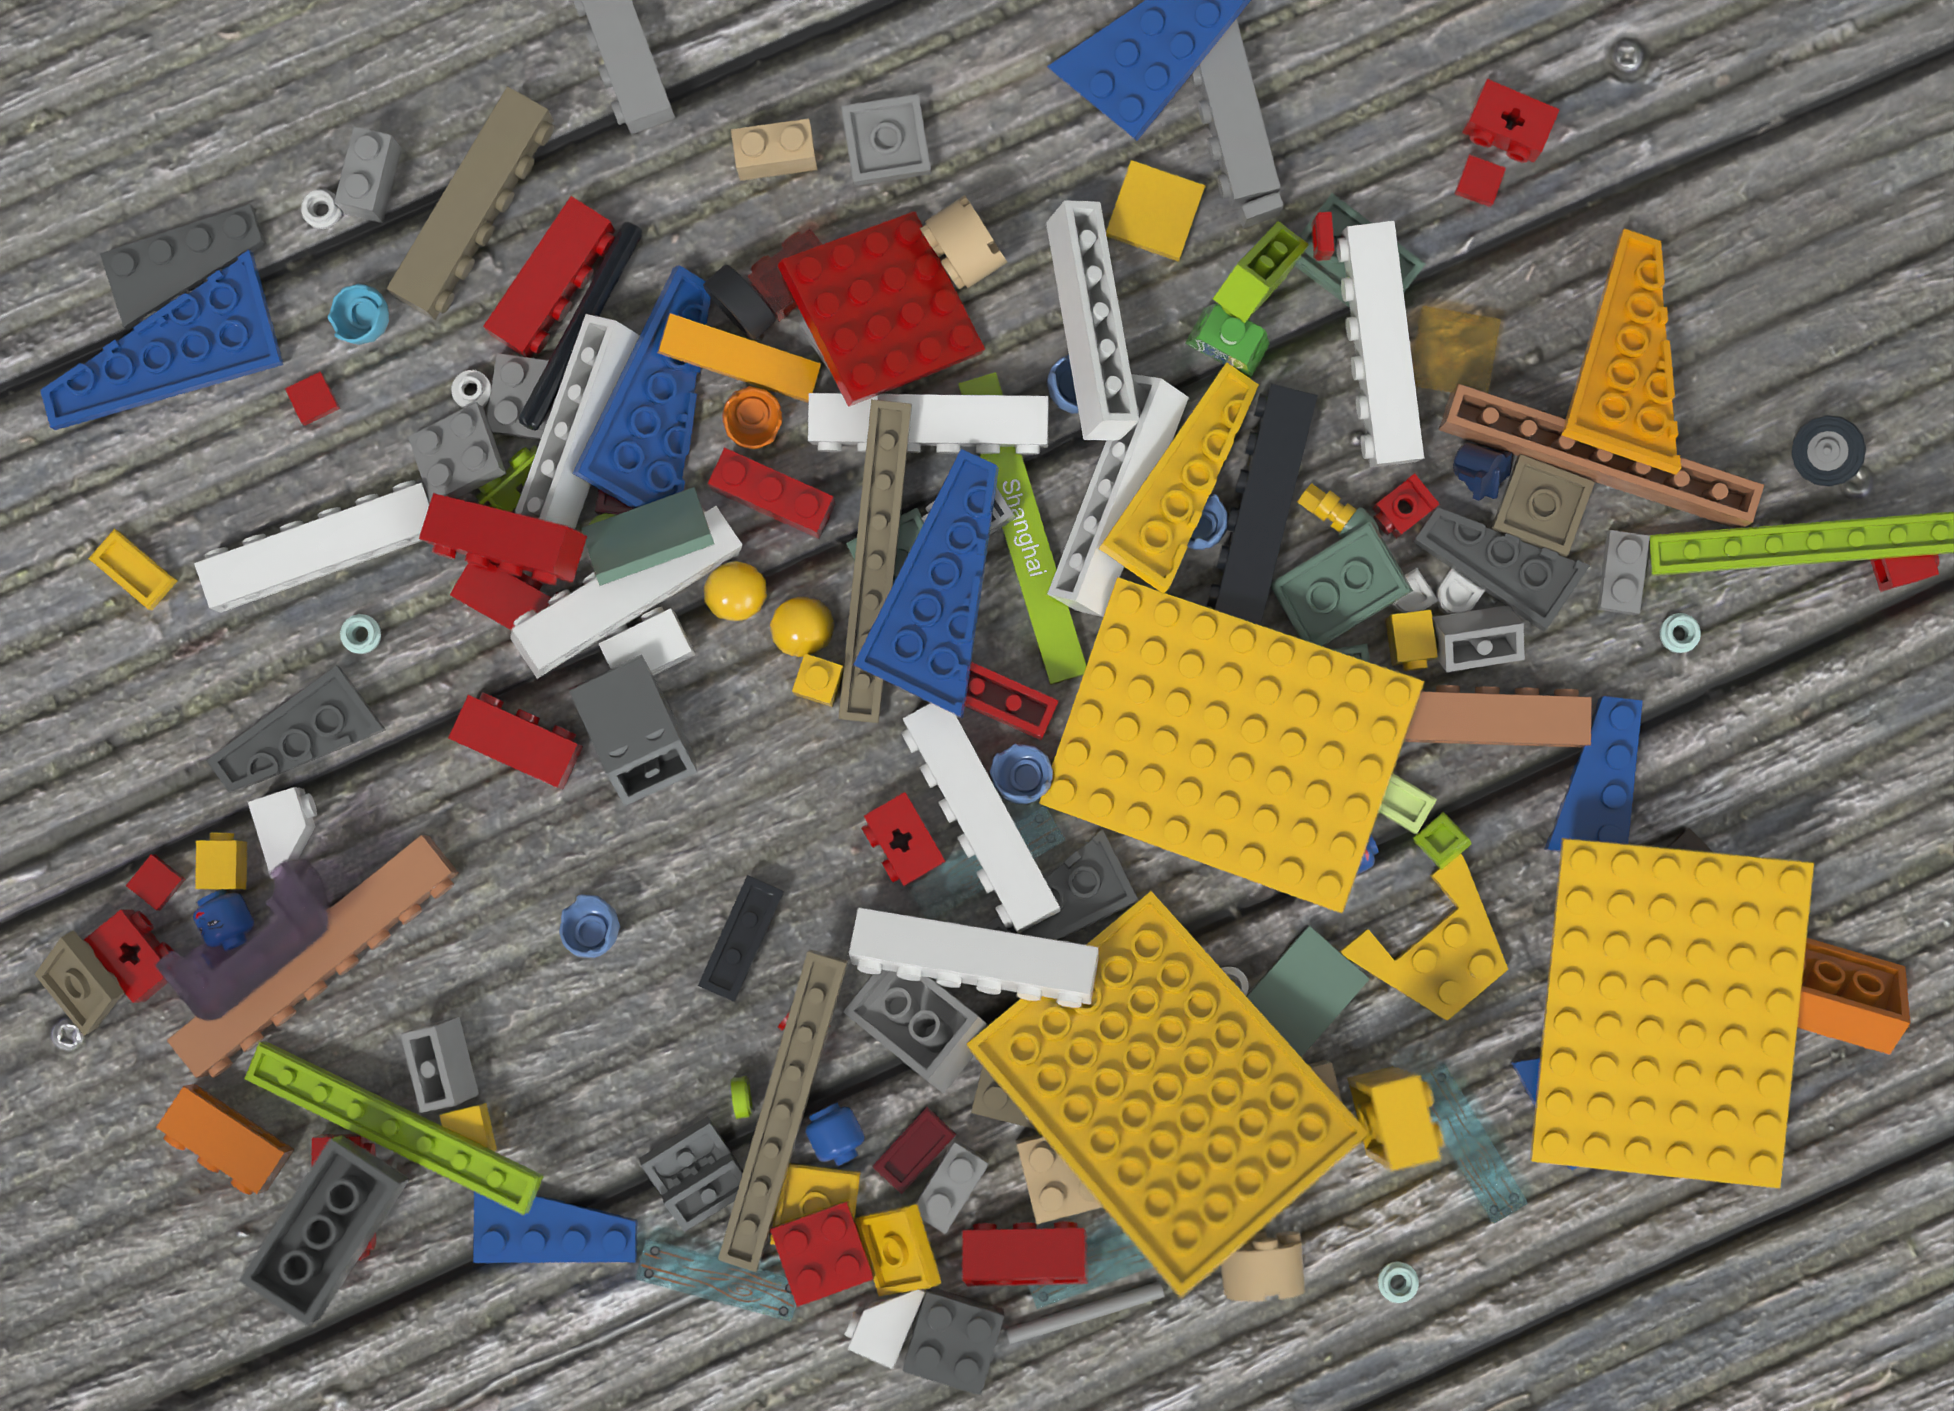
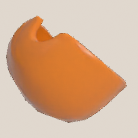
(752, 417)

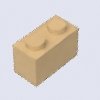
(774, 149)

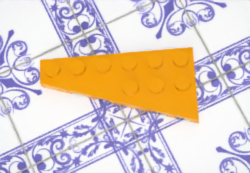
(1627, 368)

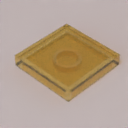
(1454, 350)

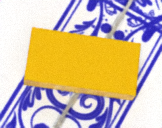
(133, 569)

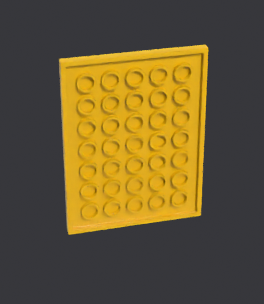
(1231, 744)
(1671, 1012)
(1170, 1096)

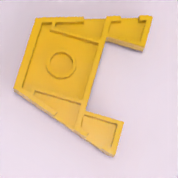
(1450, 960)

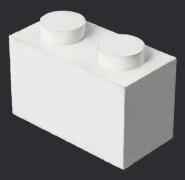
(656, 638)

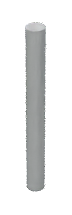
(1084, 1312)

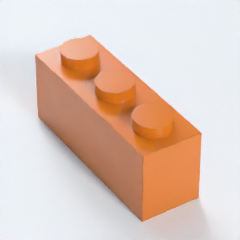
(224, 1140)

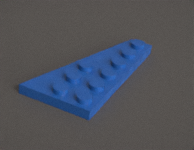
(1145, 57)
(185, 346)
(649, 418)
(932, 610)

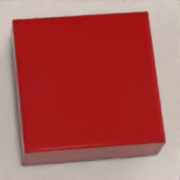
(1480, 180)
(1322, 236)
(312, 398)
(155, 882)

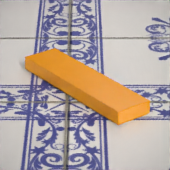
(738, 358)

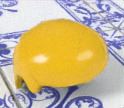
(735, 591)
(801, 626)

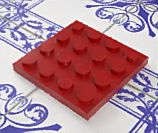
(881, 308)

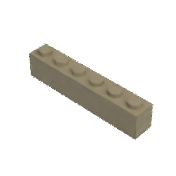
(471, 204)

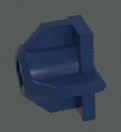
(1482, 469)

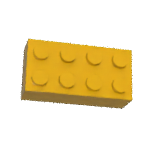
(1396, 1115)

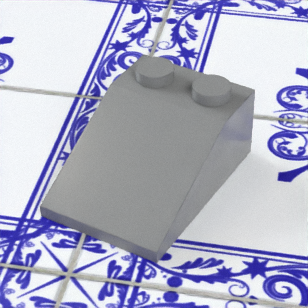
(917, 1024)

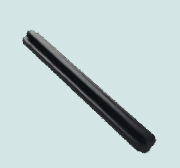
(591, 304)

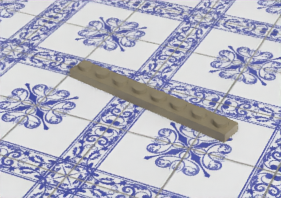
(875, 550)
(783, 1110)

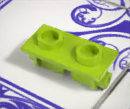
(502, 490)

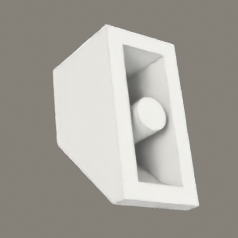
(283, 824)
(884, 1326)

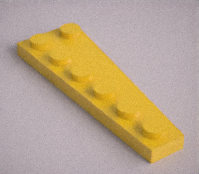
(1170, 502)

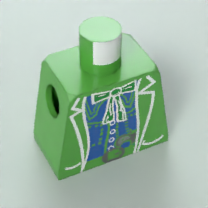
(1229, 339)

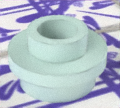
(1691, 629)
(349, 630)
(1410, 1285)

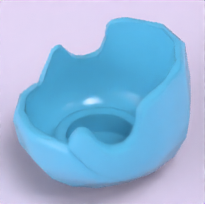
(359, 314)

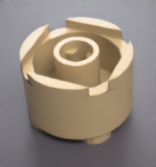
(965, 242)
(1265, 1268)

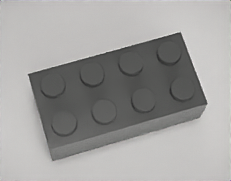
(324, 1230)

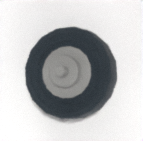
(1828, 450)

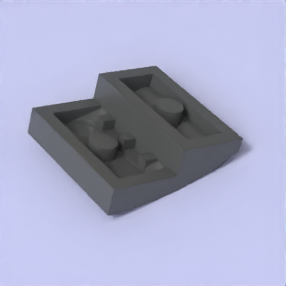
(694, 1173)

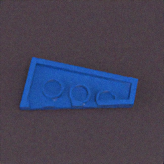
(1604, 778)
(551, 1233)

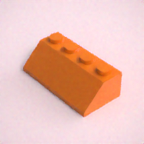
(1853, 997)

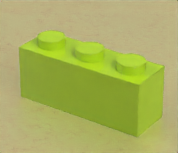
(1260, 272)

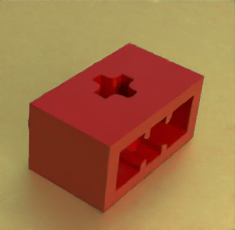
(1530, 120)
(902, 816)
(114, 949)

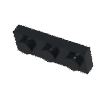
(741, 938)

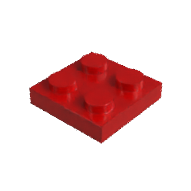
(822, 1253)

